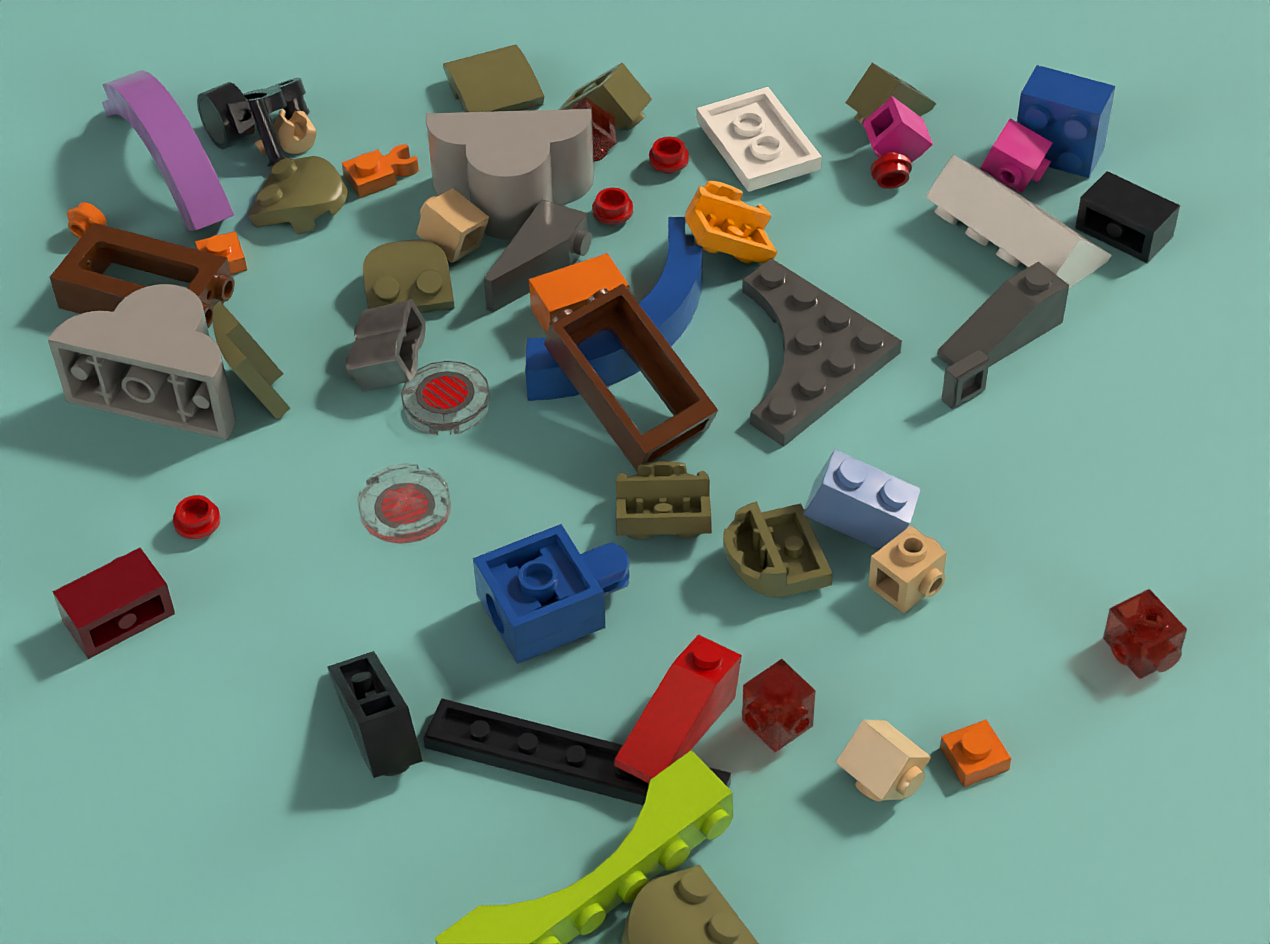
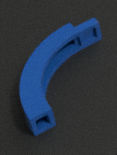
(668, 305)

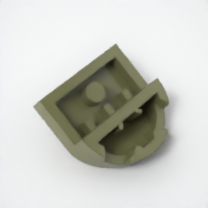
(299, 193)
(406, 272)
(663, 502)
(776, 551)
(683, 910)

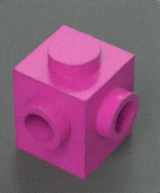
(897, 130)
(1017, 156)

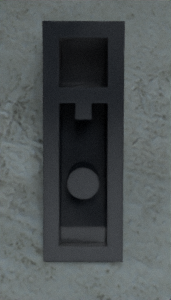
(376, 715)

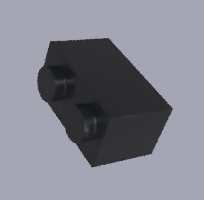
(1127, 216)

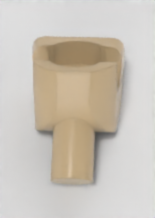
(294, 135)

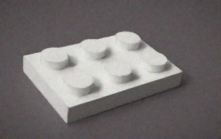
(758, 139)

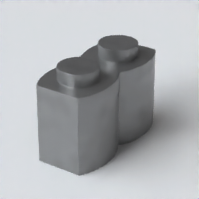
(386, 345)

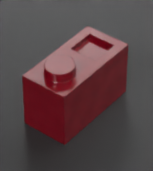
(114, 602)

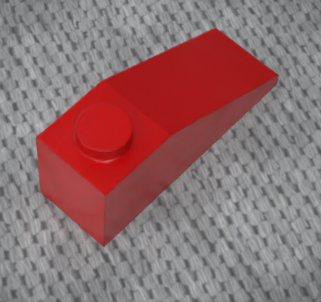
(681, 709)

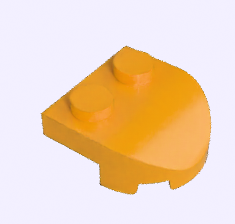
(728, 224)

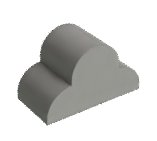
(512, 160)
(147, 362)

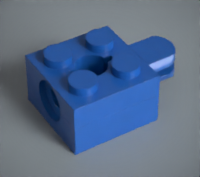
(553, 571)

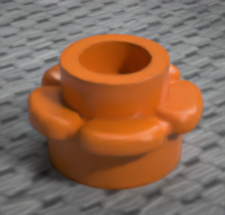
(82, 217)

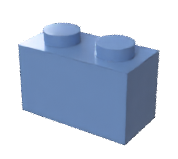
(861, 500)

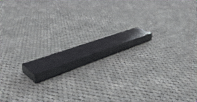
(535, 750)

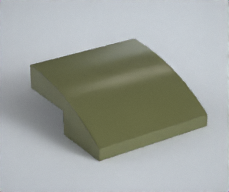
(494, 81)
(248, 359)

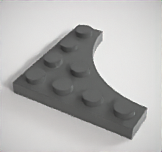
(824, 347)

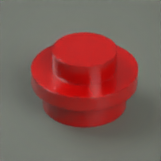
(668, 155)
(891, 170)
(612, 206)
(196, 517)

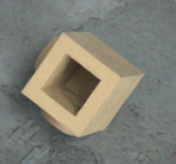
(452, 224)
(908, 569)
(883, 761)

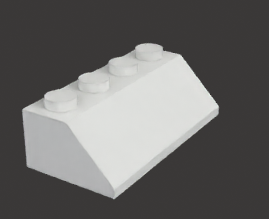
(1012, 223)

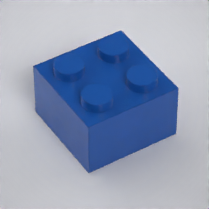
(1070, 114)

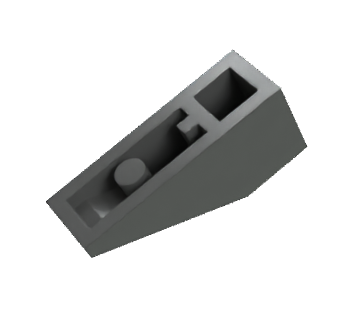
(546, 242)
(1011, 316)

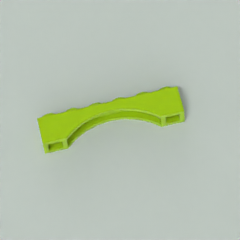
(679, 813)

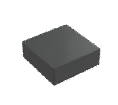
(965, 379)

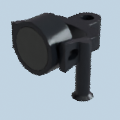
(232, 116)

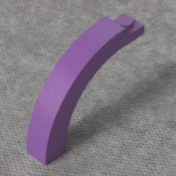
(172, 145)

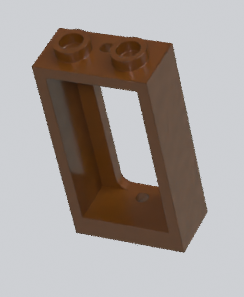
(83, 287)
(675, 385)

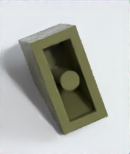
(880, 85)
(615, 93)

